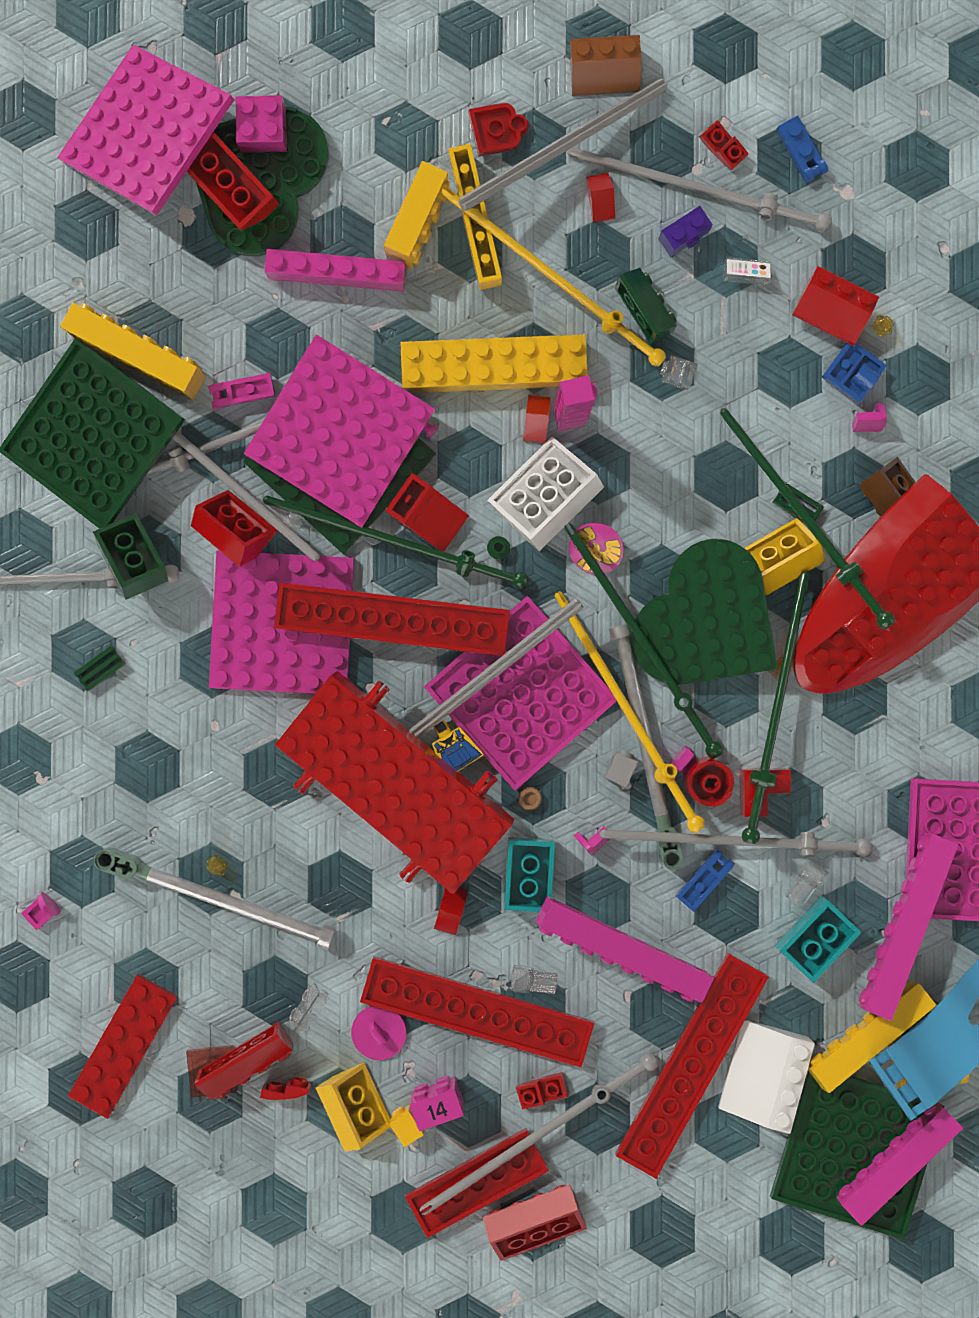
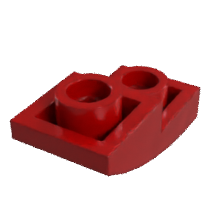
(723, 146)
(295, 1088)
(541, 1090)

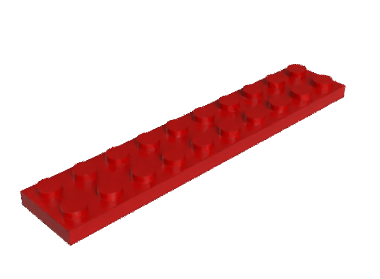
(391, 619)
(477, 1011)
(691, 1065)

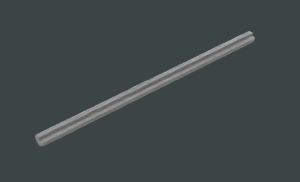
(562, 145)
(497, 668)

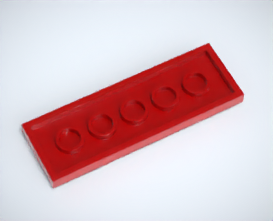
(122, 1046)
(498, 1183)

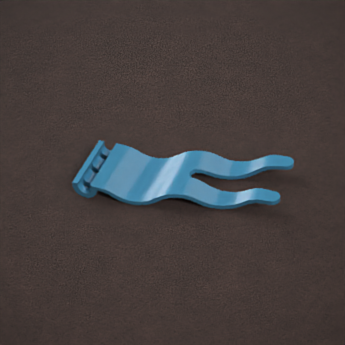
(935, 1051)

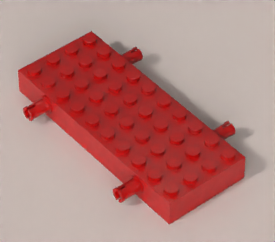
(394, 782)

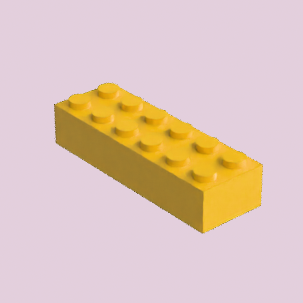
(133, 351)

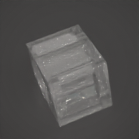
(678, 372)

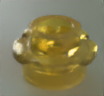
(883, 325)
(216, 865)

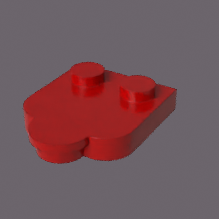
(497, 128)

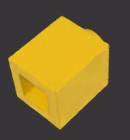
(405, 1126)

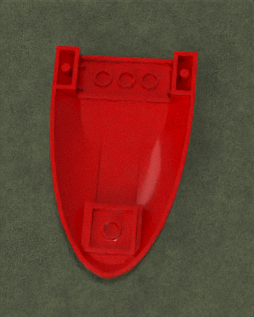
(917, 566)

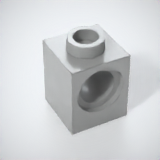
(621, 768)

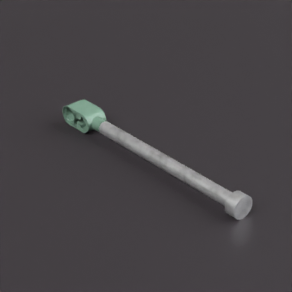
(621, 634)
(322, 936)

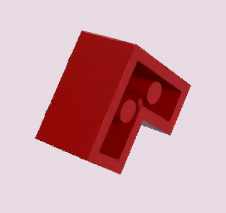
(747, 789)

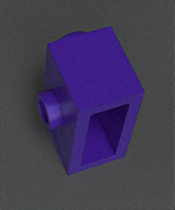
(685, 231)

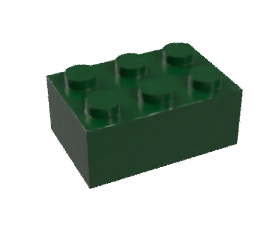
(131, 556)

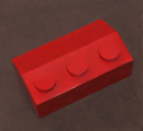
(835, 305)
(232, 527)

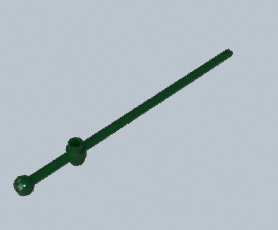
(465, 562)
(848, 572)
(713, 748)
(763, 777)

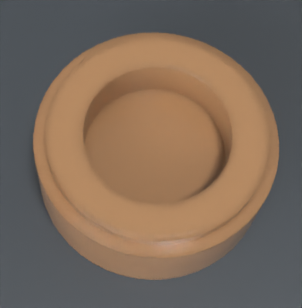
(529, 798)

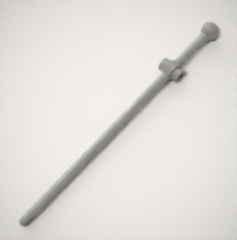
(766, 206)
(180, 458)
(246, 496)
(172, 573)
(806, 844)
(648, 1063)

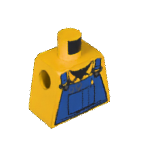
(455, 746)

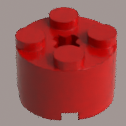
(721, 781)

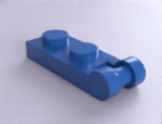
(801, 149)
(704, 880)

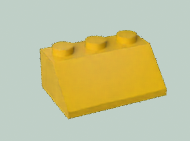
(786, 554)
(354, 1107)

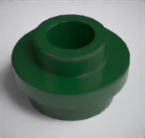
(498, 555)

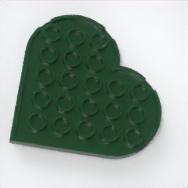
(282, 174)
(711, 618)

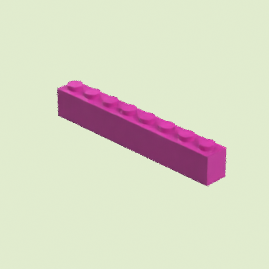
(907, 926)
(624, 950)

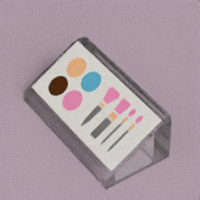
(747, 271)

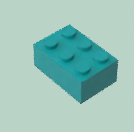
(528, 873)
(817, 939)

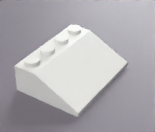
(546, 493)
(766, 1075)

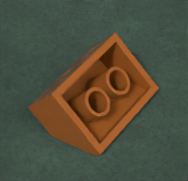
(605, 65)

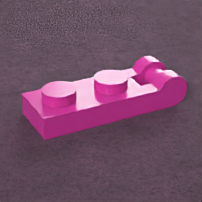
(242, 390)

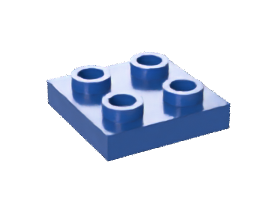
(854, 371)

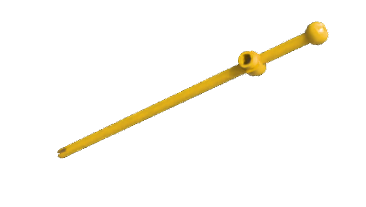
(610, 321)
(665, 772)

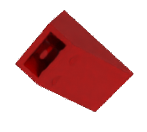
(427, 513)

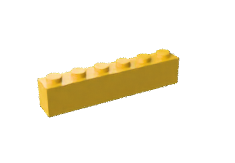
(479, 238)
(868, 1038)

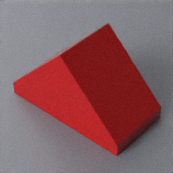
(601, 197)
(536, 418)
(451, 911)

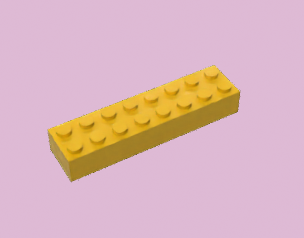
(492, 363)

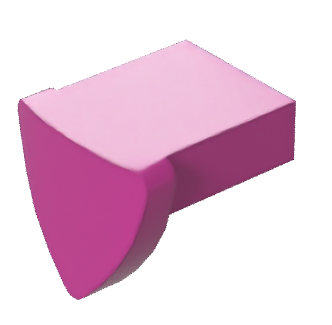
(870, 421)
(683, 759)
(593, 843)
(41, 911)

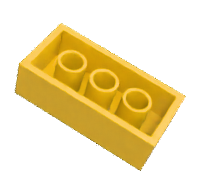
(417, 215)

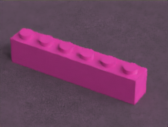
(335, 270)
(574, 403)
(898, 1163)

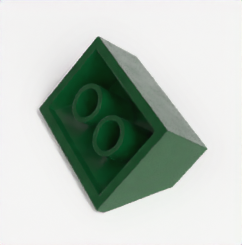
(645, 305)

